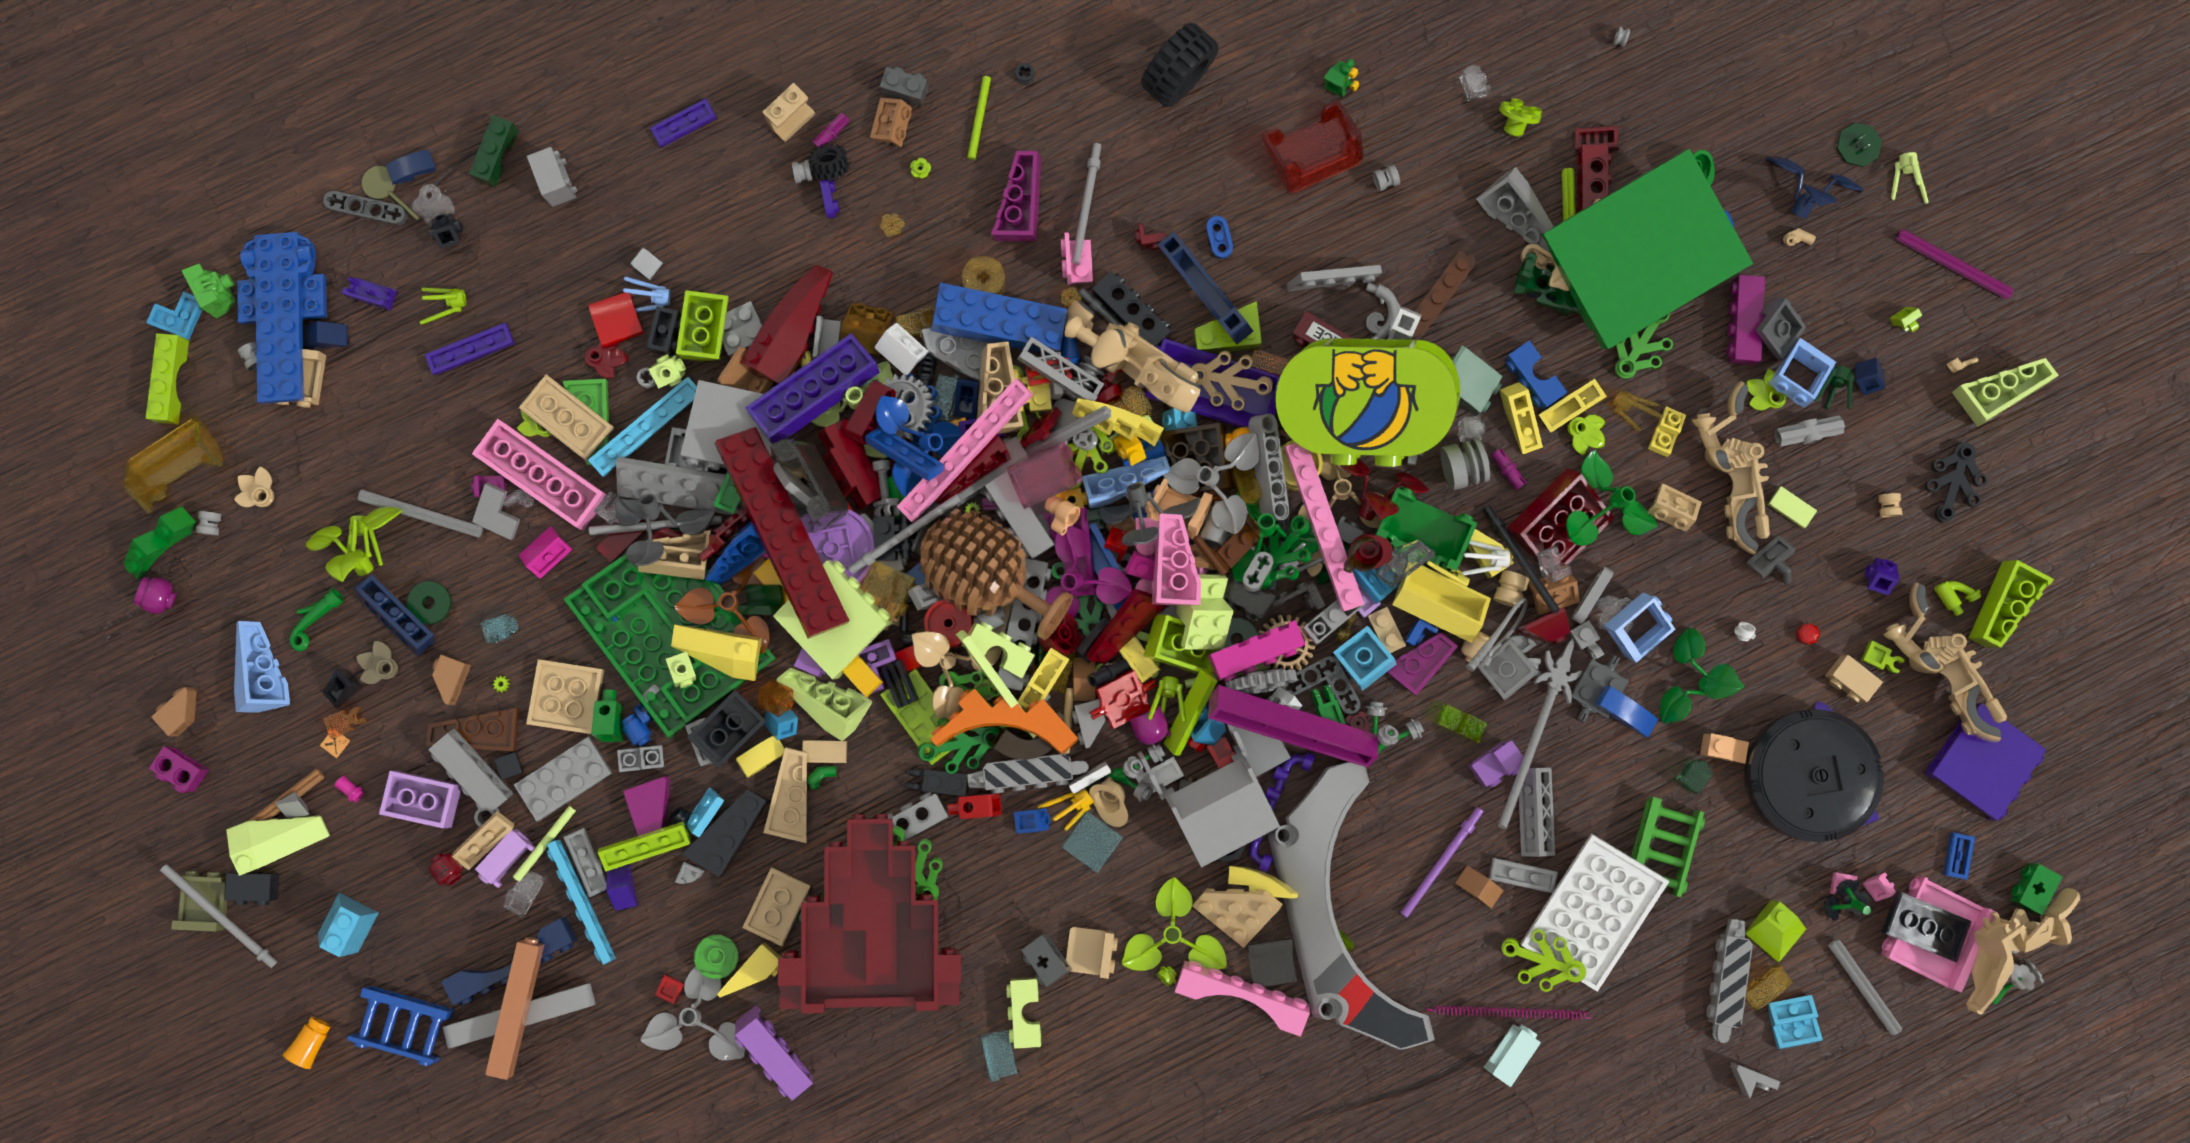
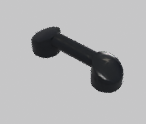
(904, 634)

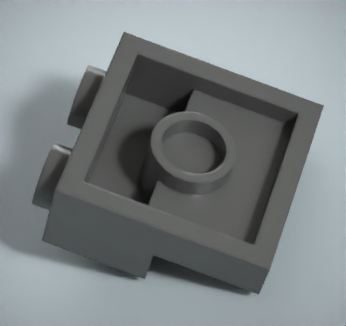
(1780, 326)

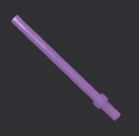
(1466, 827)

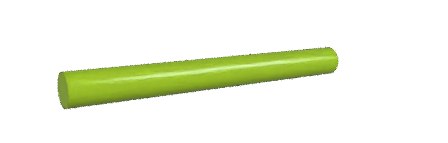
(979, 117)

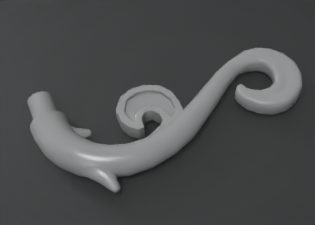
(1393, 306)

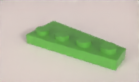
(594, 395)

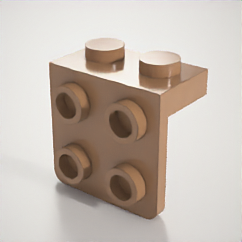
(737, 376)

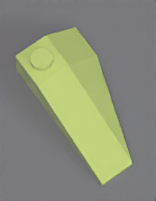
(831, 707)
(263, 842)

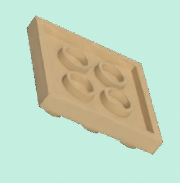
(564, 696)

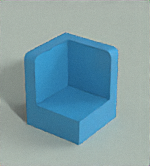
(781, 726)

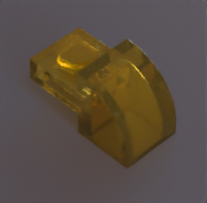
(916, 321)

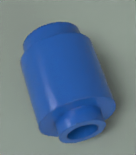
(635, 730)

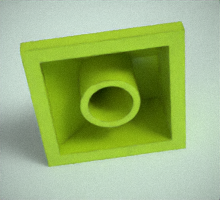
(1775, 930)

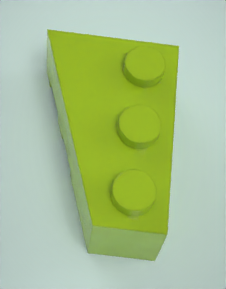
(1214, 339)

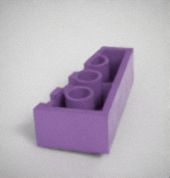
(772, 1054)

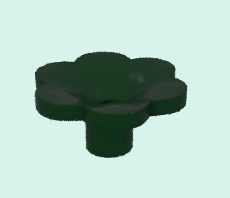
(1039, 655)

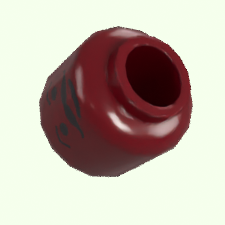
(445, 869)

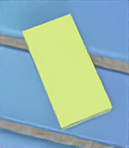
(1792, 507)

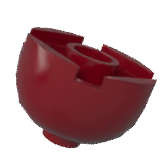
(1064, 638)

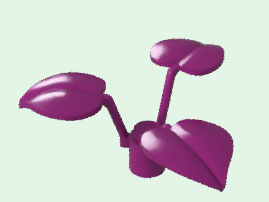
(1112, 583)

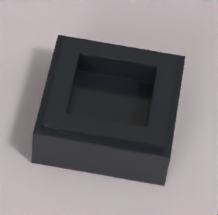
(509, 766)

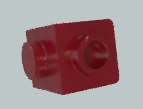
(1148, 241)

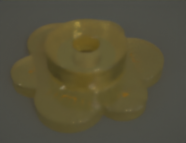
(887, 220)

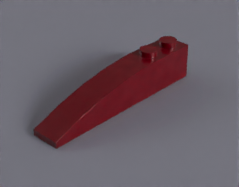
(785, 332)

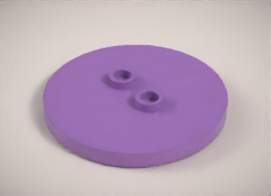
(843, 542)

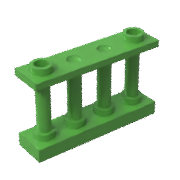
(1648, 830)

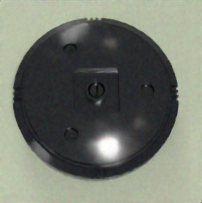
(1814, 775)

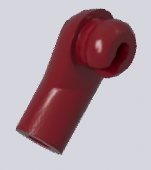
(666, 532)

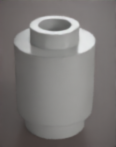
(994, 621)

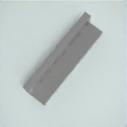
(1040, 366)
(1533, 813)

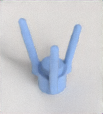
(659, 294)

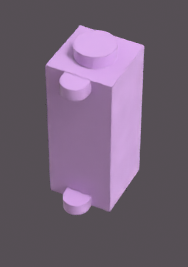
(503, 857)

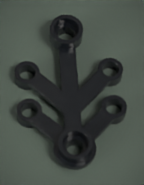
(1956, 479)

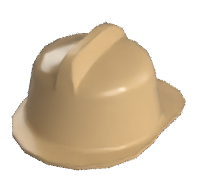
(1109, 802)

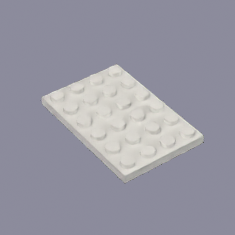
(1597, 908)

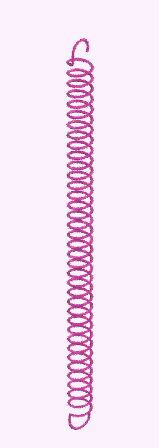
(1429, 1009)

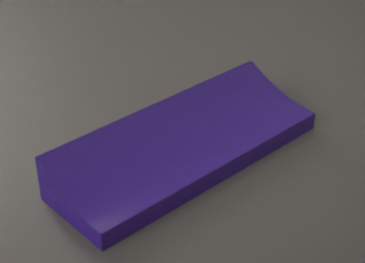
(812, 389)

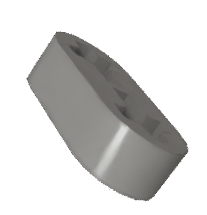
(1253, 569)

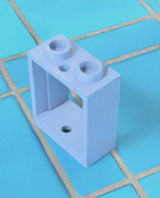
(1819, 364)
(1650, 639)

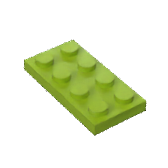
(918, 716)

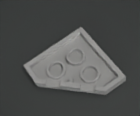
(955, 351)

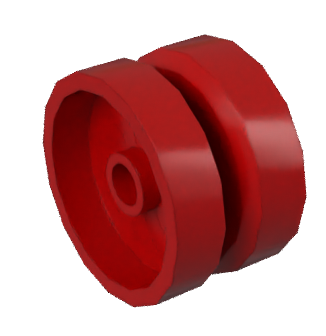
(938, 616)

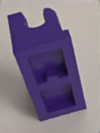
(370, 293)

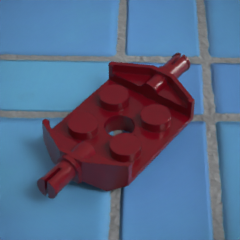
(724, 532)

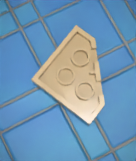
(1238, 912)

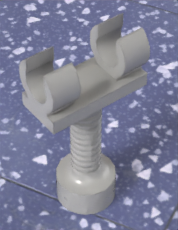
(882, 467)

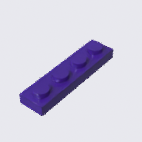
(469, 349)

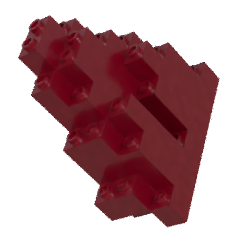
(870, 933)

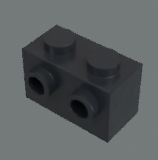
(664, 331)

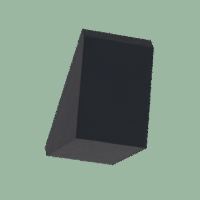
(341, 687)

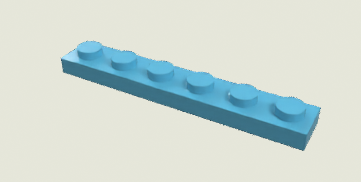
(644, 427)
(584, 909)

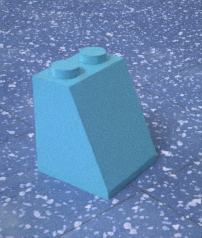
(346, 926)

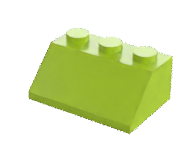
(702, 326)

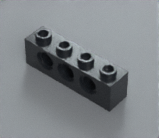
(1113, 283)

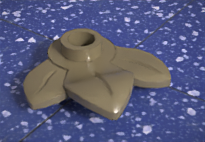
(375, 662)

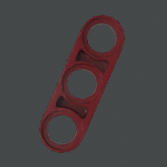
(864, 417)

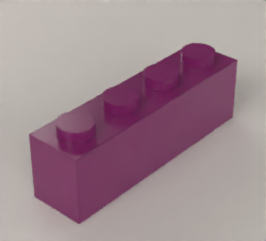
(1746, 316)

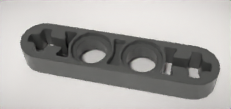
(365, 209)

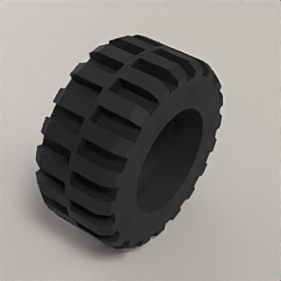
(1179, 64)

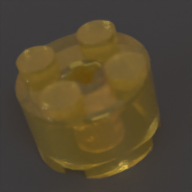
(984, 267)

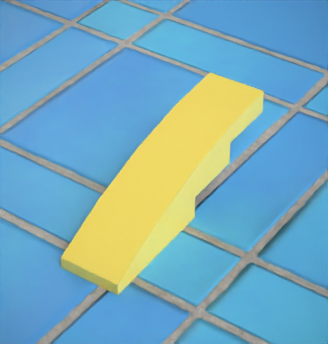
(1121, 421)
(1043, 679)

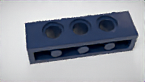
(394, 615)

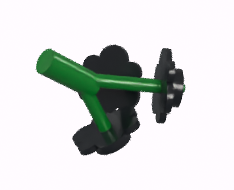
(1853, 898)

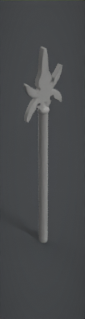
(1557, 679)

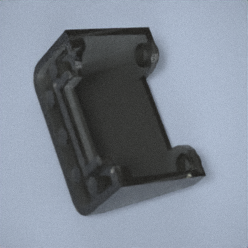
(829, 503)

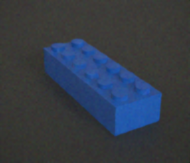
(997, 318)

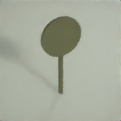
(378, 185)

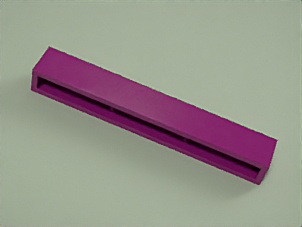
(1293, 726)

